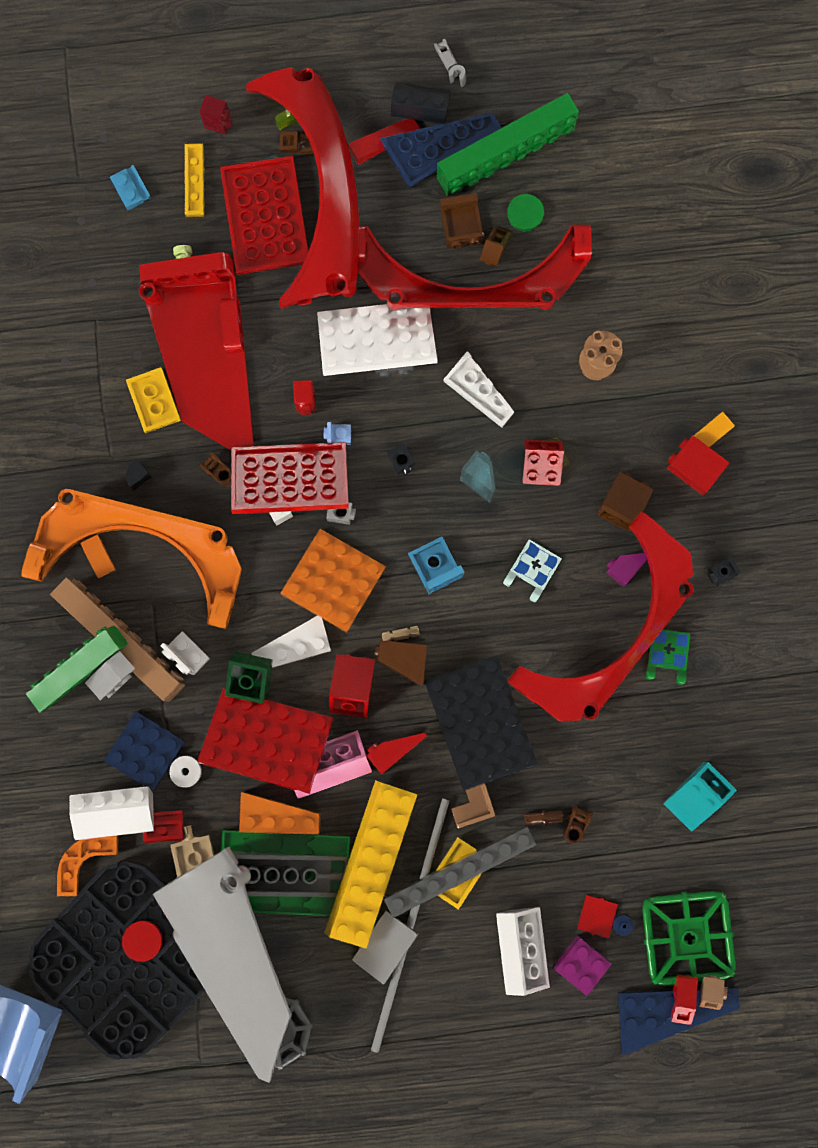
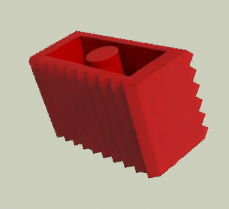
(304, 397)

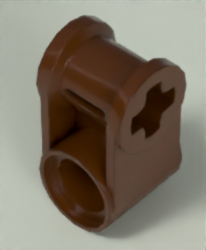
(216, 468)
(577, 823)

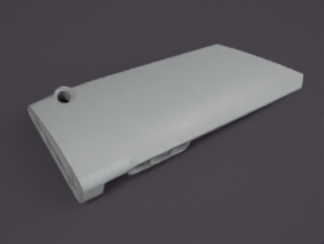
(229, 955)

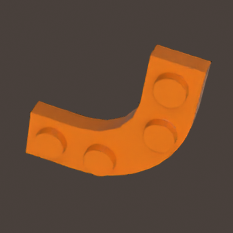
(74, 858)

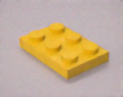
(153, 400)
(457, 894)

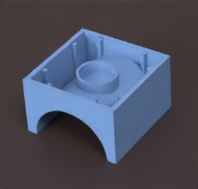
(24, 1038)

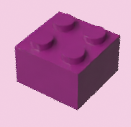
(582, 965)

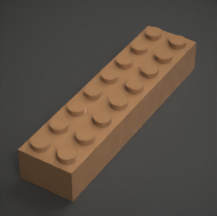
(93, 616)

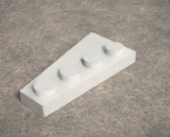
(475, 387)
(298, 644)

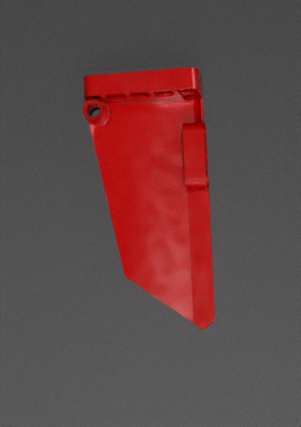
(202, 343)

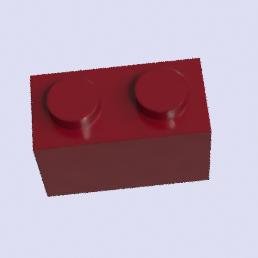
(215, 115)

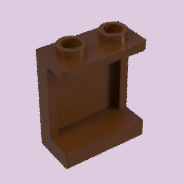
(461, 221)

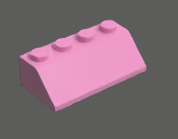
(340, 762)

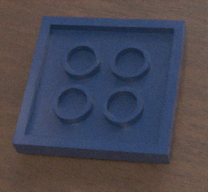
(144, 751)

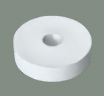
(177, 775)

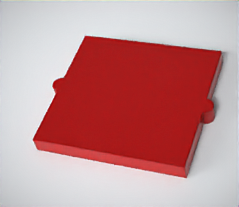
(597, 916)

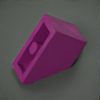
(625, 567)

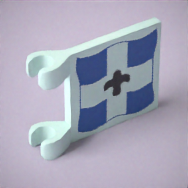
(535, 567)

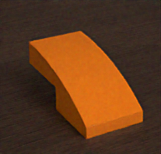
(98, 556)

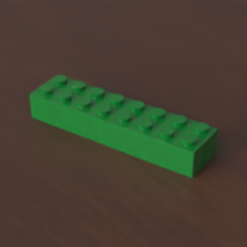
(507, 145)

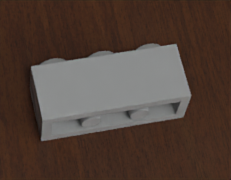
(110, 676)

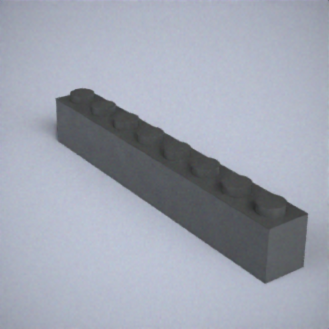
(459, 871)

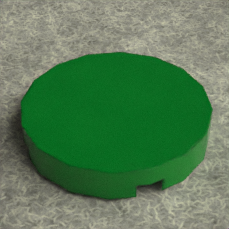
(525, 212)

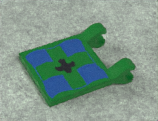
(669, 652)

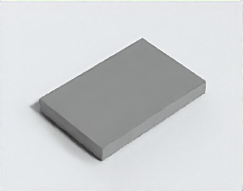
(385, 947)

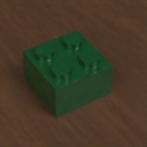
(248, 677)

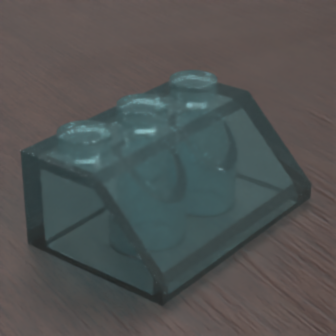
(479, 475)

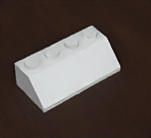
(112, 813)
(522, 951)

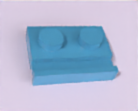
(130, 187)

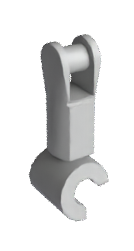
(450, 63)

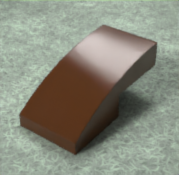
(295, 143)

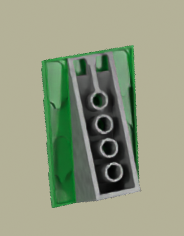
(290, 870)

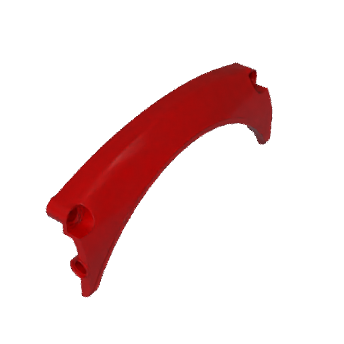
(335, 244)

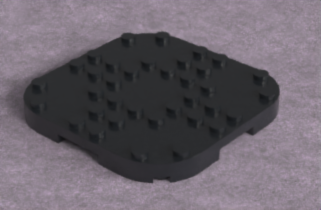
(88, 975)

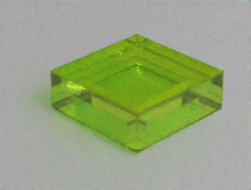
(284, 120)

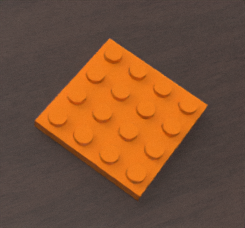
(333, 580)

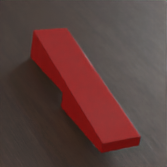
(371, 145)

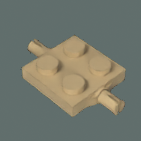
(191, 851)

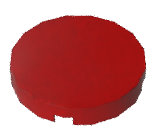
(142, 941)

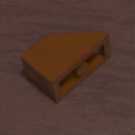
(495, 246)

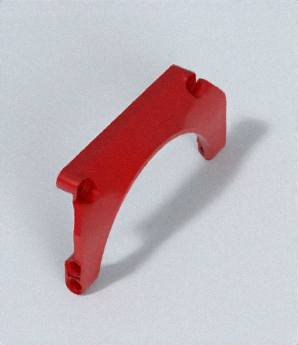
(669, 569)

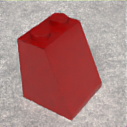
(351, 686)

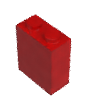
(697, 464)

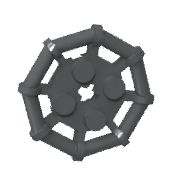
(289, 1036)

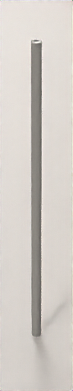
(411, 922)

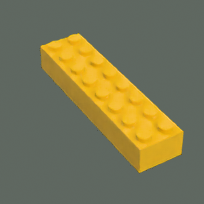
(370, 864)

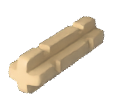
(401, 634)

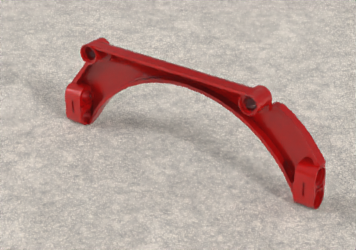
(548, 278)

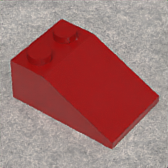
(389, 752)

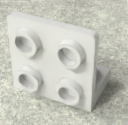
(186, 654)

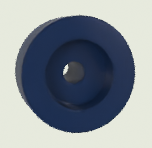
(618, 924)

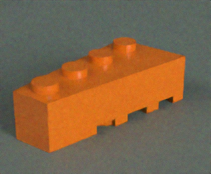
(271, 816)

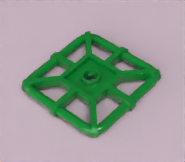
(679, 927)

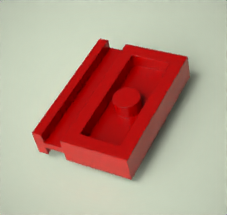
(167, 827)

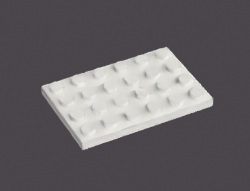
(375, 339)

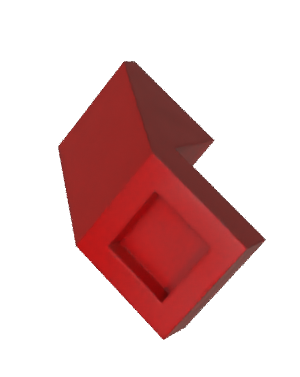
(685, 999)

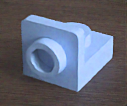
(337, 433)

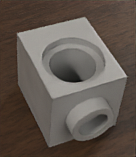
(350, 515)

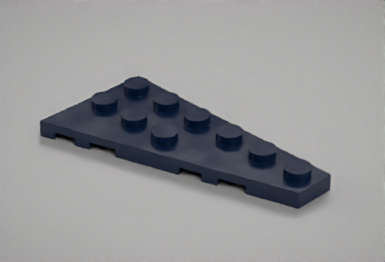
(420, 150)
(647, 1016)

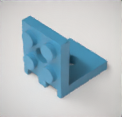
(440, 576)

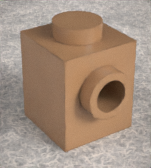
(712, 992)

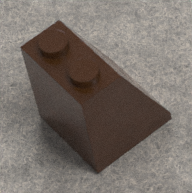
(624, 500)
(404, 659)

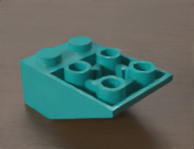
(699, 796)

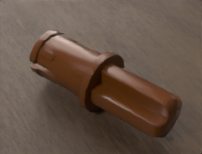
(543, 817)

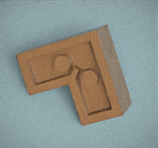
(476, 810)

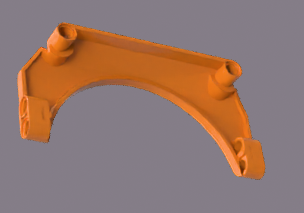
(90, 515)

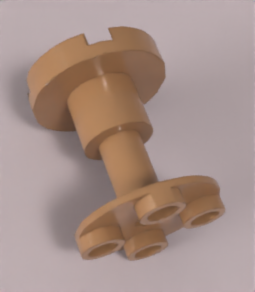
(600, 355)

